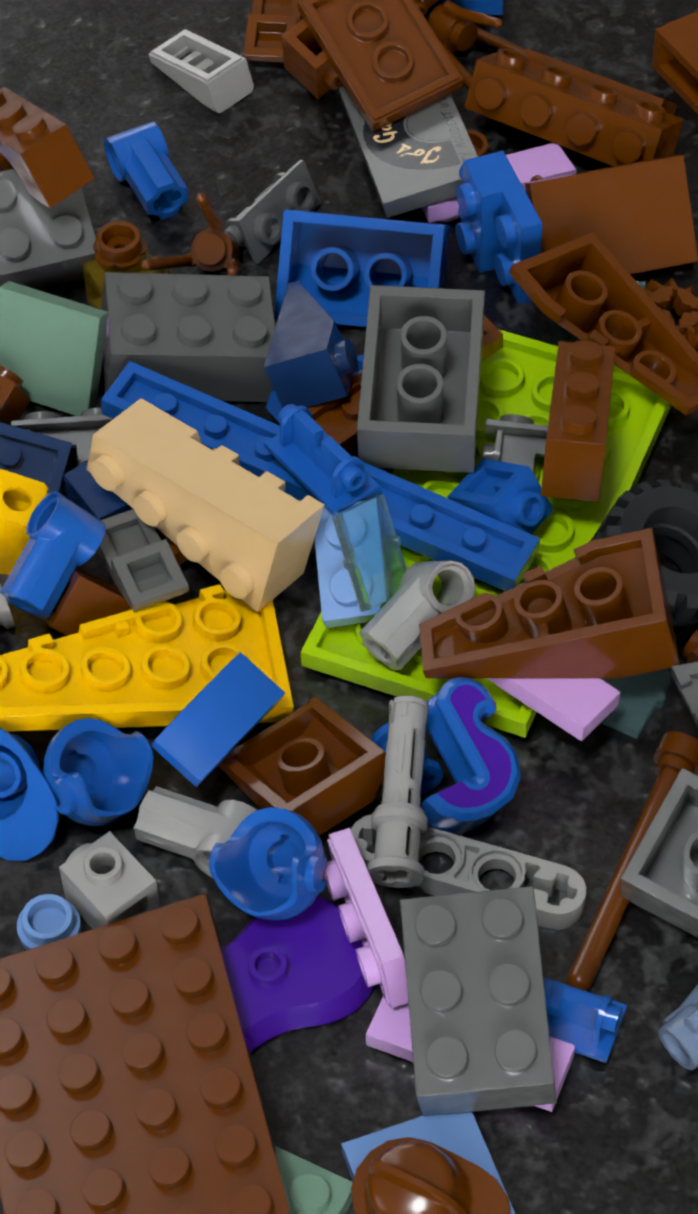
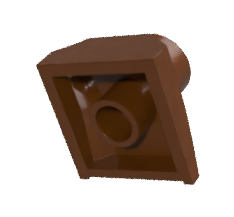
(310, 766)

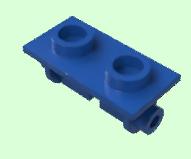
(319, 461)
(583, 1019)

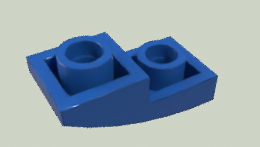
(218, 719)

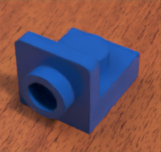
(504, 493)

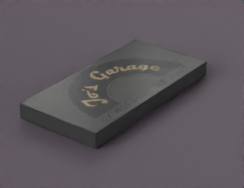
(414, 157)

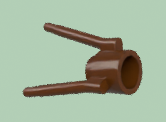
(457, 31)
(210, 250)

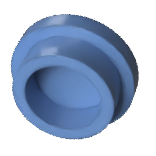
(47, 920)

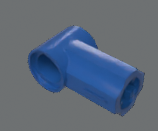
(144, 161)
(59, 542)

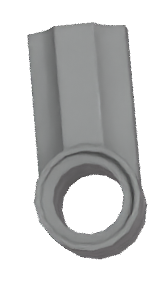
(395, 629)
(187, 824)

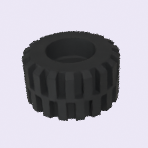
(674, 521)

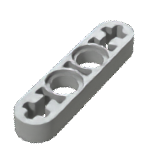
(476, 857)

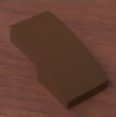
(266, 26)

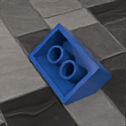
(345, 254)

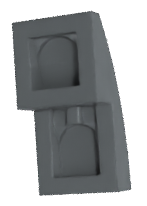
(140, 561)

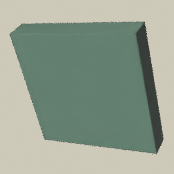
(52, 347)

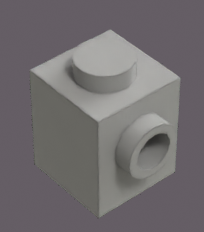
(107, 882)

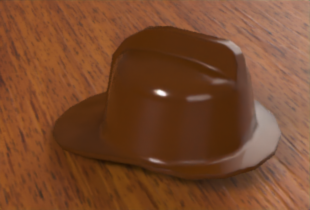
(423, 1179)

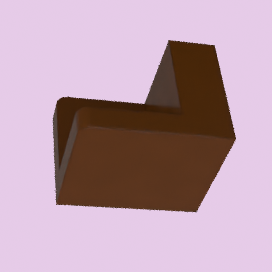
(84, 601)

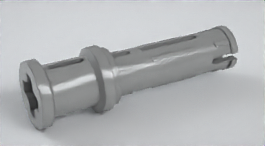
(399, 817)

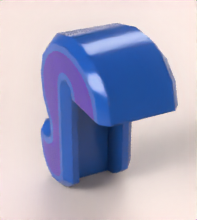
(475, 754)

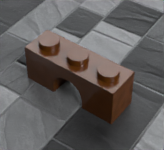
(40, 150)
(578, 421)

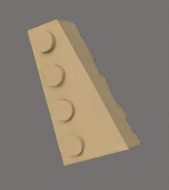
(206, 502)

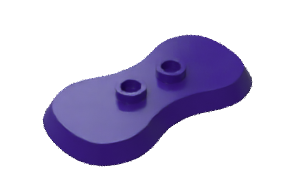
(294, 972)

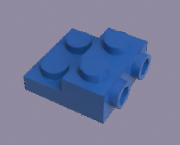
(496, 218)

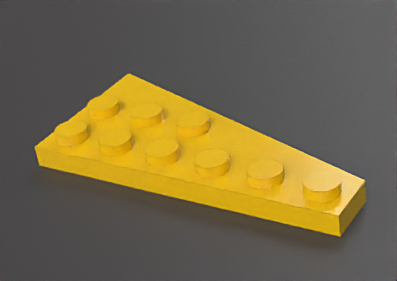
(139, 664)

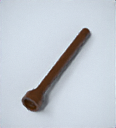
(673, 753)

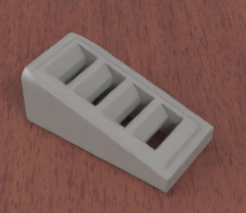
(208, 73)

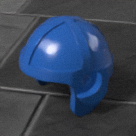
(97, 771)
(270, 864)

